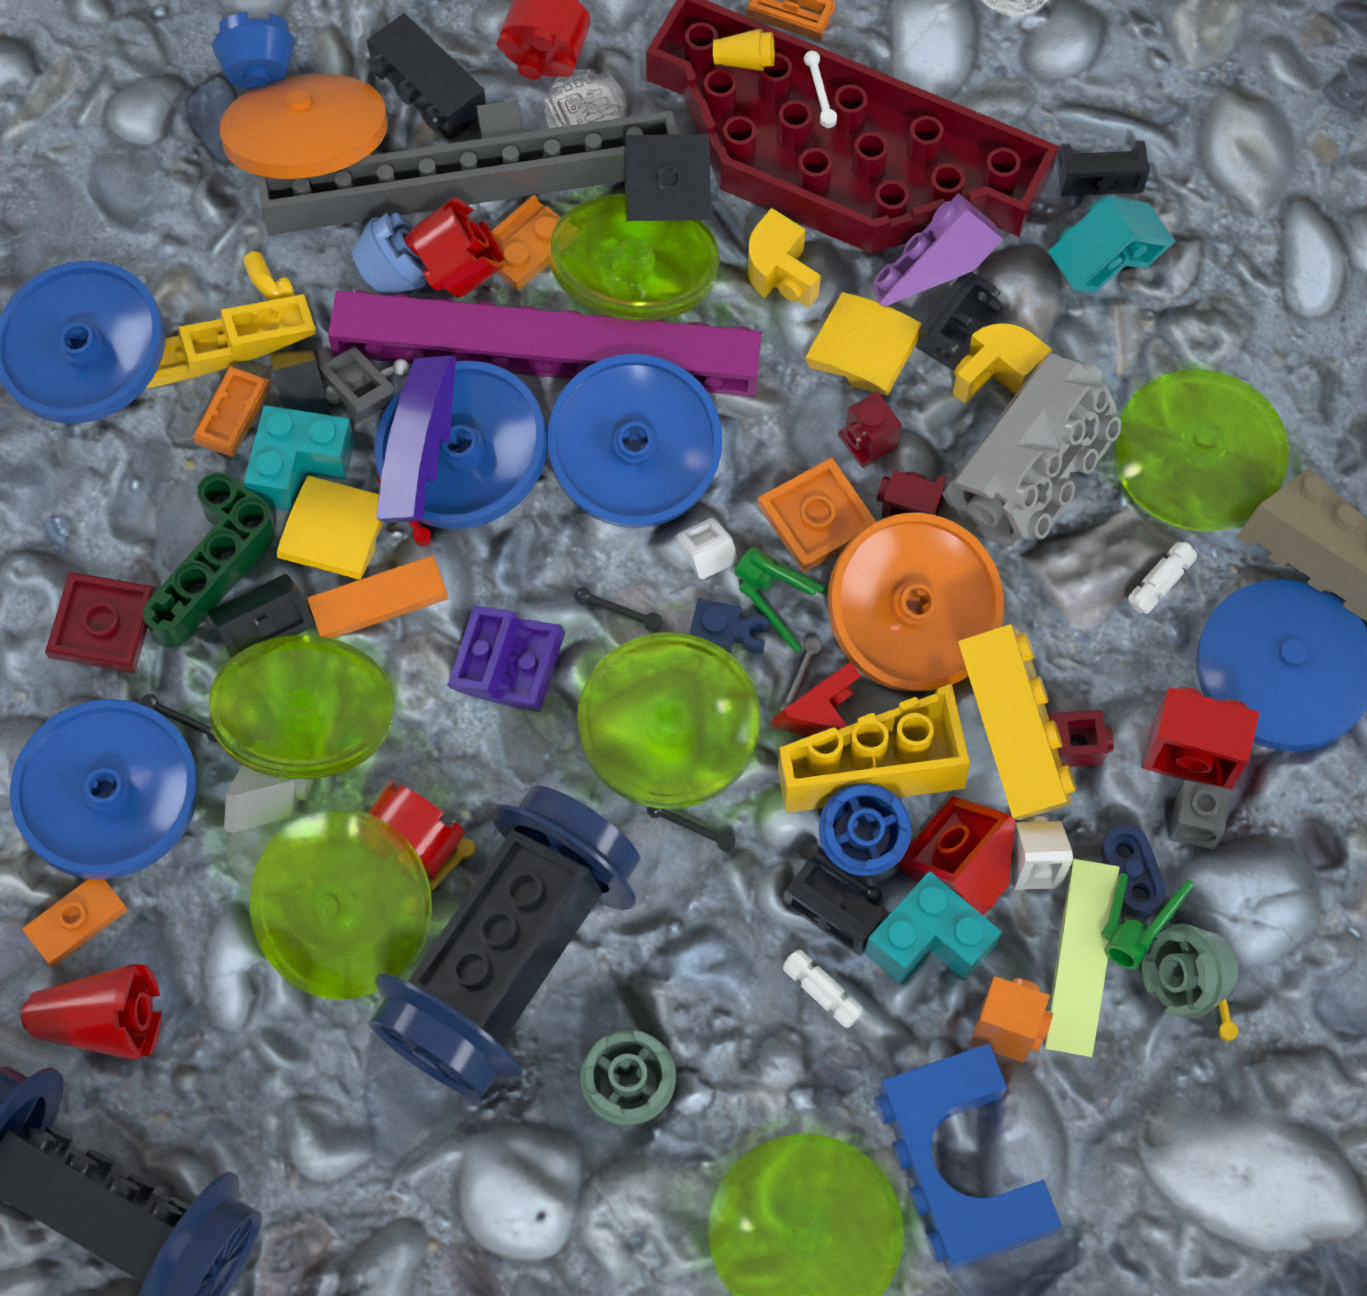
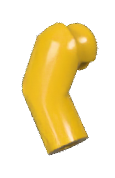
(263, 280)

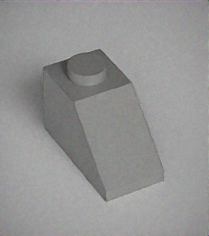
(262, 799)

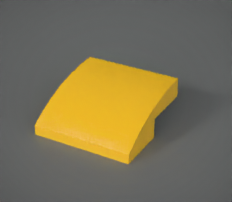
(864, 343)
(331, 528)

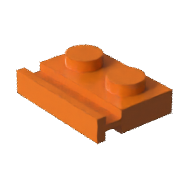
(525, 242)

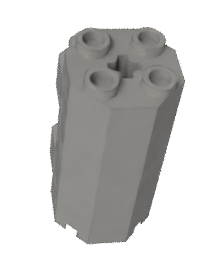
(1023, 465)

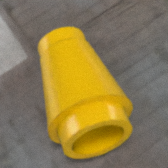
(745, 50)

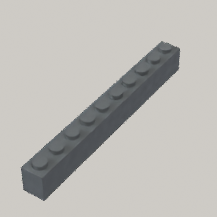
(466, 170)

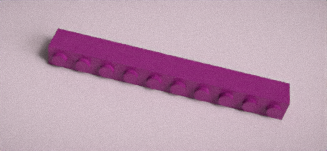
(538, 340)

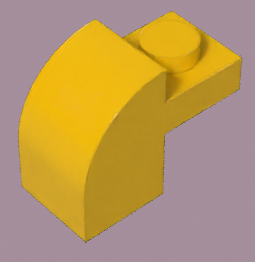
(774, 263)
(1001, 353)

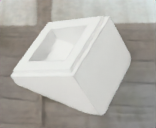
(707, 547)

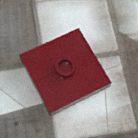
(100, 622)

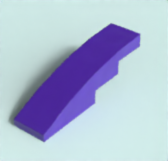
(414, 439)

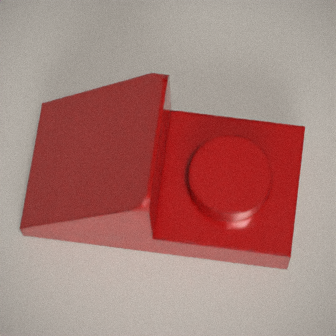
(816, 708)

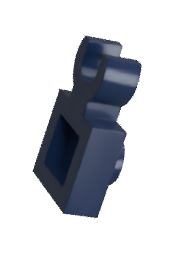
(722, 626)

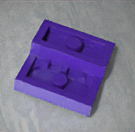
(506, 658)

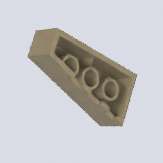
(1316, 535)

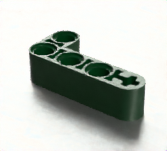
(175, 613)

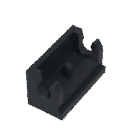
(1103, 171)
(957, 317)
(833, 907)

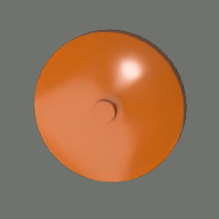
(303, 126)
(909, 596)

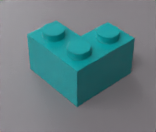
(1108, 238)
(295, 445)
(932, 921)

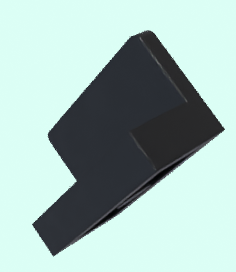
(261, 615)

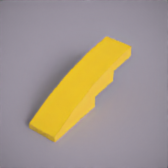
(234, 338)

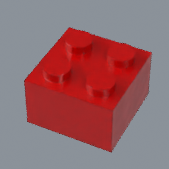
(1200, 738)

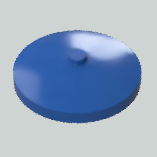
(80, 342)
(634, 440)
(492, 449)
(1291, 659)
(104, 789)

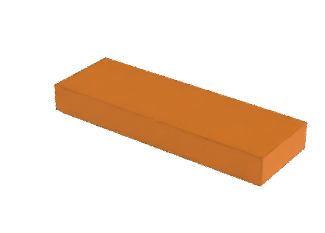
(377, 598)

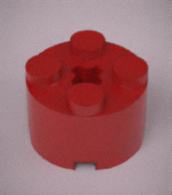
(544, 36)
(455, 249)
(420, 824)

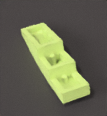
(1081, 958)

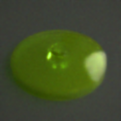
(632, 265)
(1200, 449)
(301, 707)
(668, 720)
(340, 903)
(805, 1221)

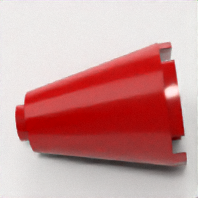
(99, 1013)

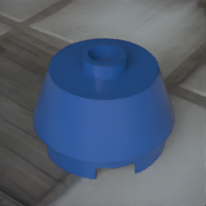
(253, 49)
(865, 829)

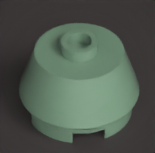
(1190, 970)
(627, 1077)

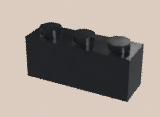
(425, 76)

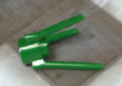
(763, 572)
(1131, 940)

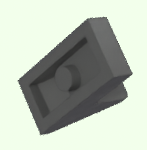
(357, 384)

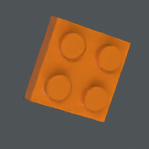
(816, 514)

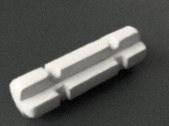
(1162, 577)
(823, 988)

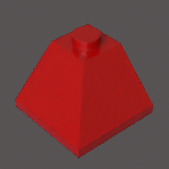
(966, 850)

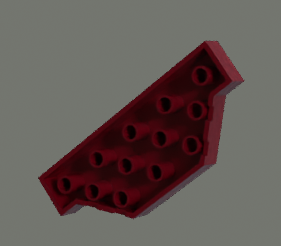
(869, 175)

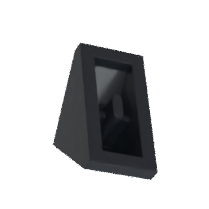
(299, 380)

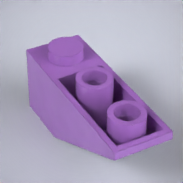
(945, 250)

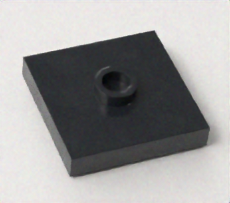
(667, 177)

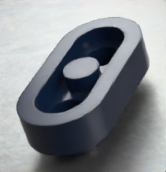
(1140, 868)

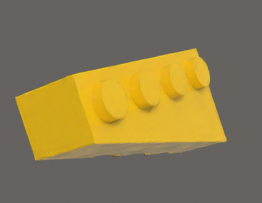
(1017, 721)
(903, 750)

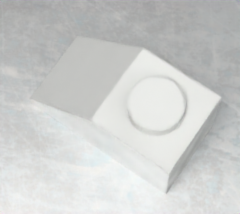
(1040, 854)

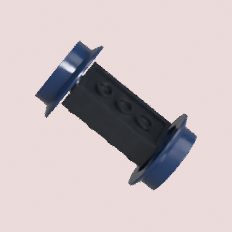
(505, 940)
(117, 1217)

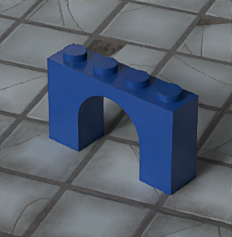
(961, 1225)

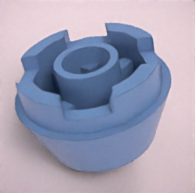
(385, 257)

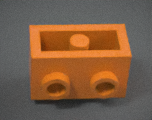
(1013, 1018)

